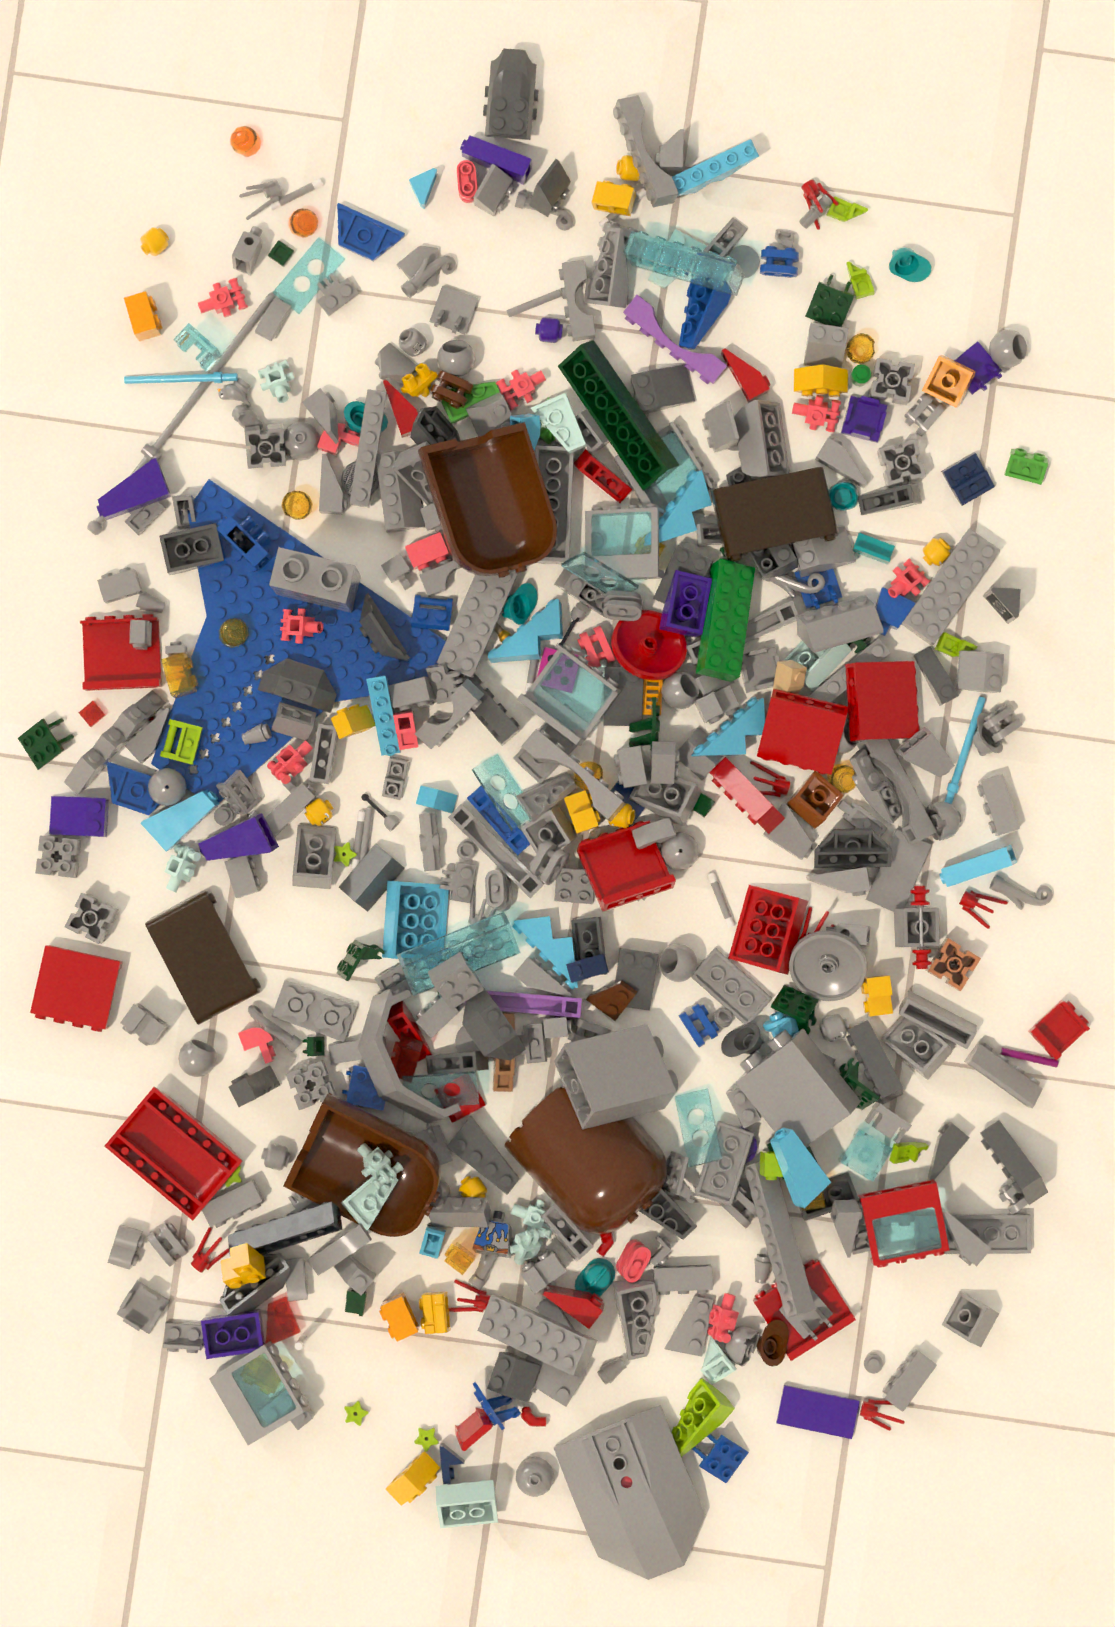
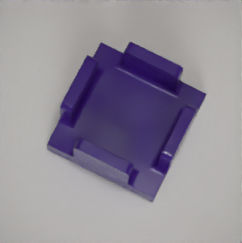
(864, 418)

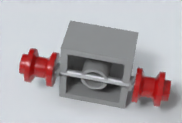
(917, 927)

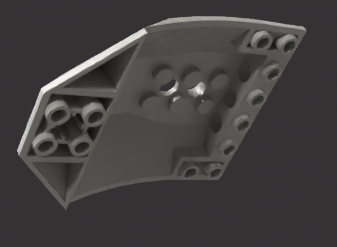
(640, 1526)

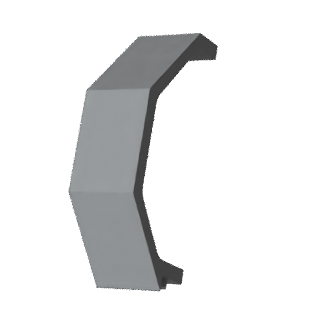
(381, 1067)

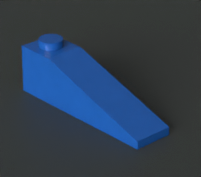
(701, 313)

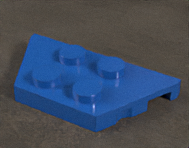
(364, 234)
(130, 789)

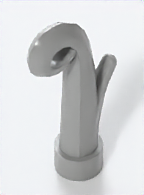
(524, 200)
(425, 272)
(790, 584)
(1016, 895)
(290, 1041)
(483, 1269)

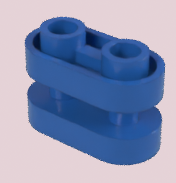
(787, 255)
(700, 1013)

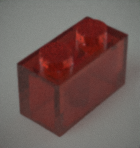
(406, 1056)

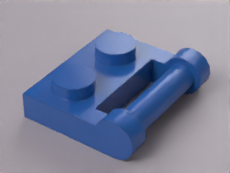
(432, 618)

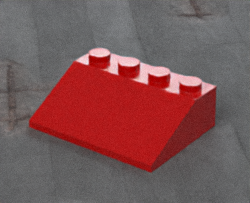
(768, 929)

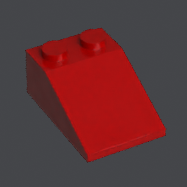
(577, 1303)

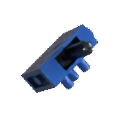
(244, 541)

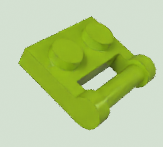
(187, 743)

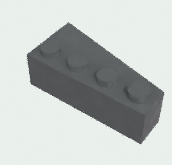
(493, 714)
(875, 1062)
(248, 1088)
(480, 1153)
(1014, 1162)
(669, 1215)

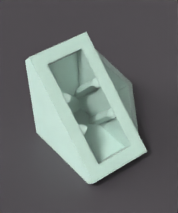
(716, 1363)

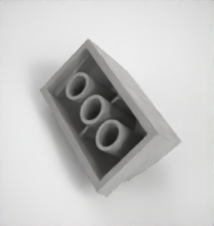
(761, 439)

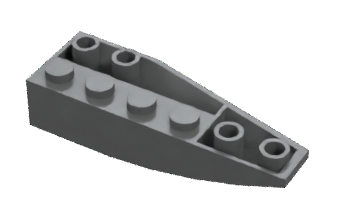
(769, 561)

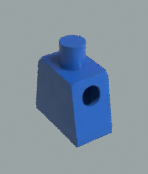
(892, 610)

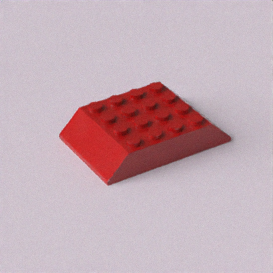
(174, 1152)

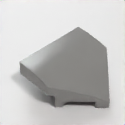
(414, 260)
(393, 364)

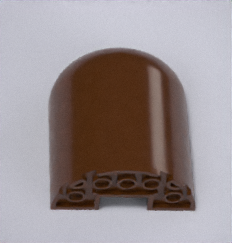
(491, 501)
(332, 1167)
(590, 1173)

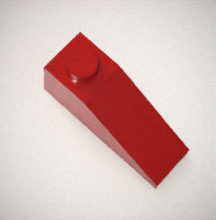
(748, 378)
(403, 410)
(602, 476)
(404, 1024)

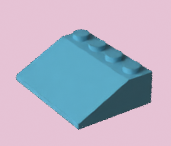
(413, 916)

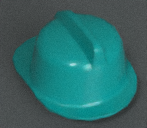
(909, 265)
(354, 416)
(521, 604)
(596, 1277)

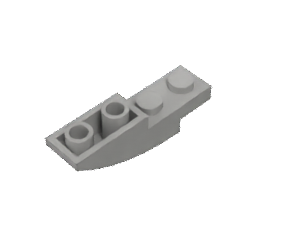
(872, 789)

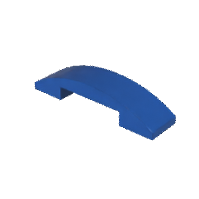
(515, 839)

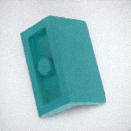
(873, 548)

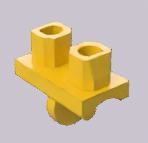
(420, 383)

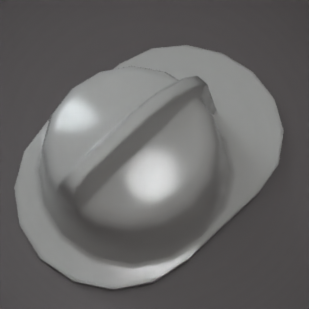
(983, 740)

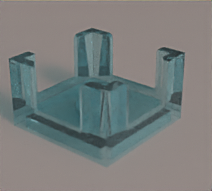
(189, 336)
(865, 1155)

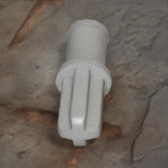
(814, 213)

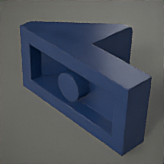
(587, 968)
(448, 1457)

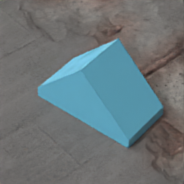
(422, 186)
(436, 799)
(432, 1241)

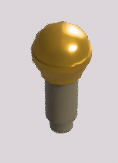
(502, 634)

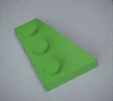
(479, 393)

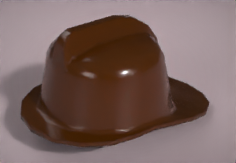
(773, 1343)

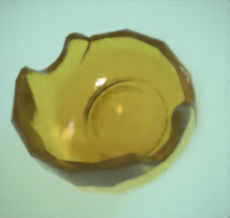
(860, 348)
(297, 505)
(233, 632)
(595, 767)
(842, 778)

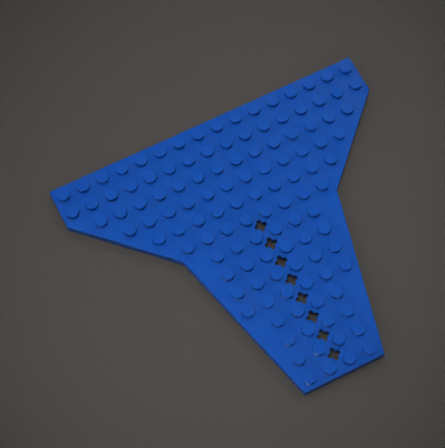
(243, 592)

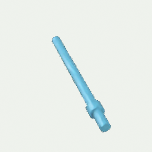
(217, 377)
(953, 787)

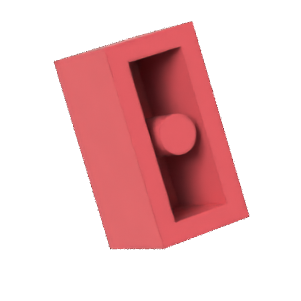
(427, 551)

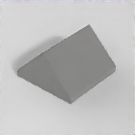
(698, 765)

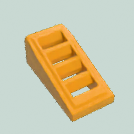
(648, 695)

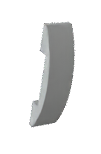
(339, 1249)

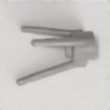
(270, 189)
(477, 918)

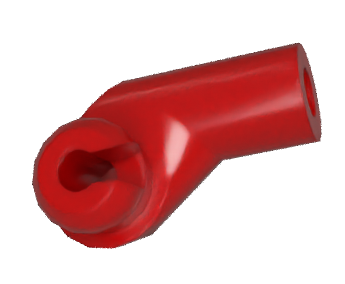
(607, 1243)
(530, 1419)

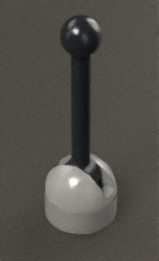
(577, 616)
(390, 821)

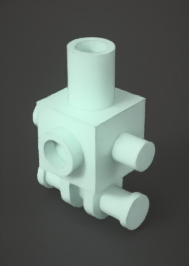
(277, 380)
(181, 866)
(378, 1165)
(532, 1216)
(527, 1245)

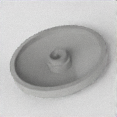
(828, 965)

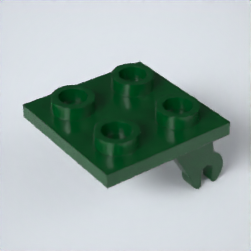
(830, 304)
(651, 724)
(41, 743)
(355, 952)
(796, 1006)
(851, 1078)

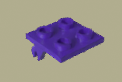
(981, 362)

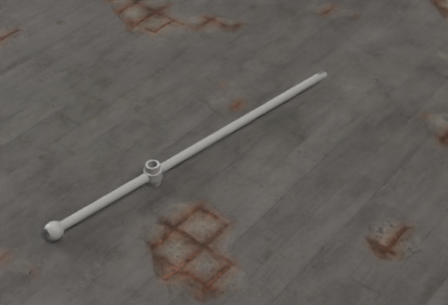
(151, 452)

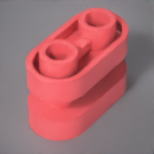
(466, 181)
(585, 642)
(633, 1260)

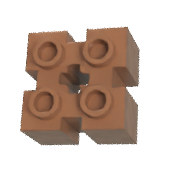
(955, 976)

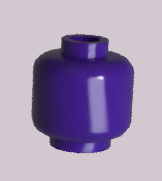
(549, 330)

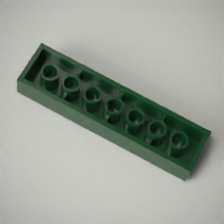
(618, 415)

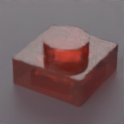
(92, 714)

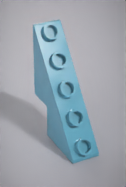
(715, 168)
(678, 515)
(526, 641)
(383, 715)
(731, 736)
(558, 950)

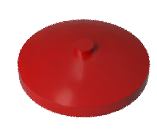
(647, 649)

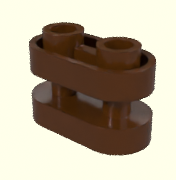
(454, 399)

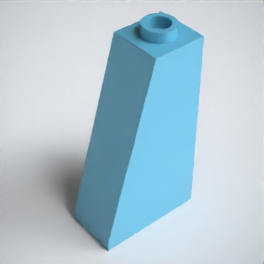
(177, 821)
(978, 866)
(800, 1170)

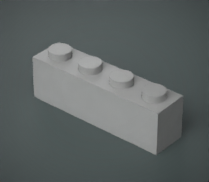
(937, 1019)

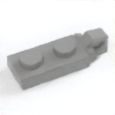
(860, 818)

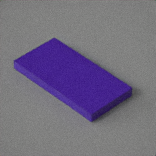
(817, 1411)

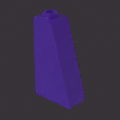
(485, 154)
(136, 491)
(242, 839)

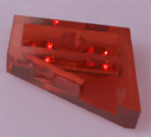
(280, 1321)

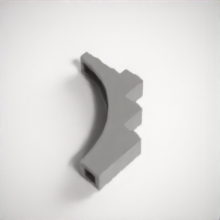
(112, 740)

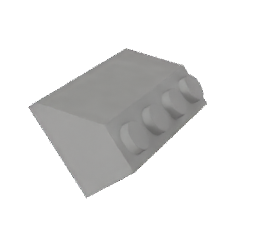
(399, 501)
(839, 624)
(1003, 1075)

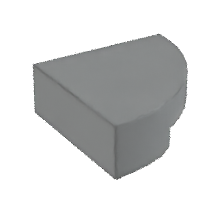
(784, 237)

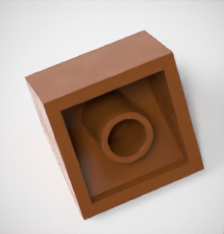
(815, 799)

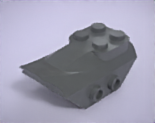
(511, 96)

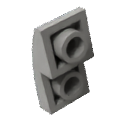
(273, 317)
(709, 684)
(395, 778)
(654, 832)
(296, 1281)

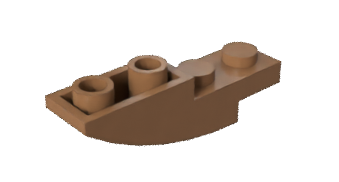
(504, 1069)

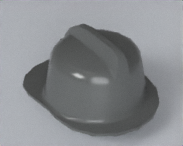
(742, 1041)

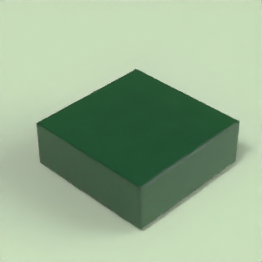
(281, 253)

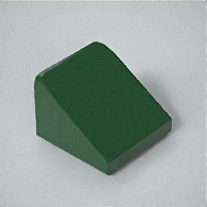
(703, 805)

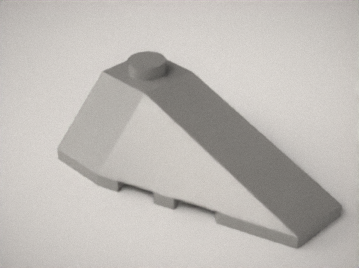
(609, 279)
(636, 1314)

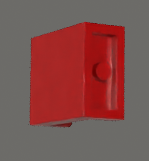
(1059, 1029)

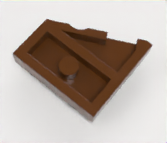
(612, 999)

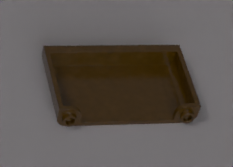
(774, 512)
(202, 957)

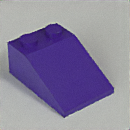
(686, 604)
(79, 816)

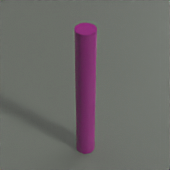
(1029, 1057)

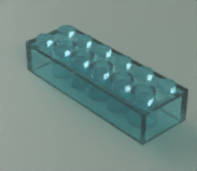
(684, 262)
(480, 944)

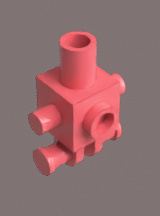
(222, 300)
(522, 387)
(816, 413)
(907, 580)
(299, 626)
(289, 762)
(723, 1319)

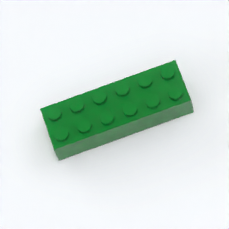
(726, 620)

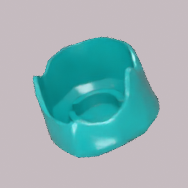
(843, 496)

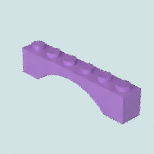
(643, 314)
(537, 1003)

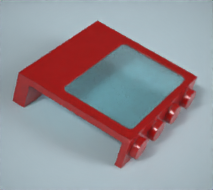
(904, 1223)

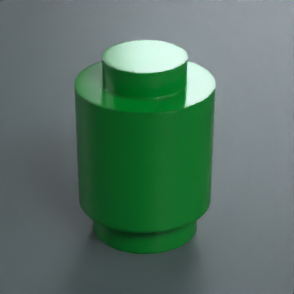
(860, 375)

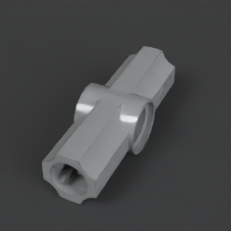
(429, 842)

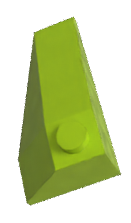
(702, 1415)

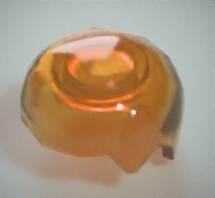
(245, 141)
(303, 222)

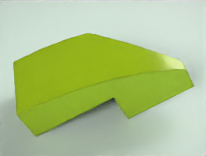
(845, 210)
(860, 281)
(951, 645)
(906, 1151)

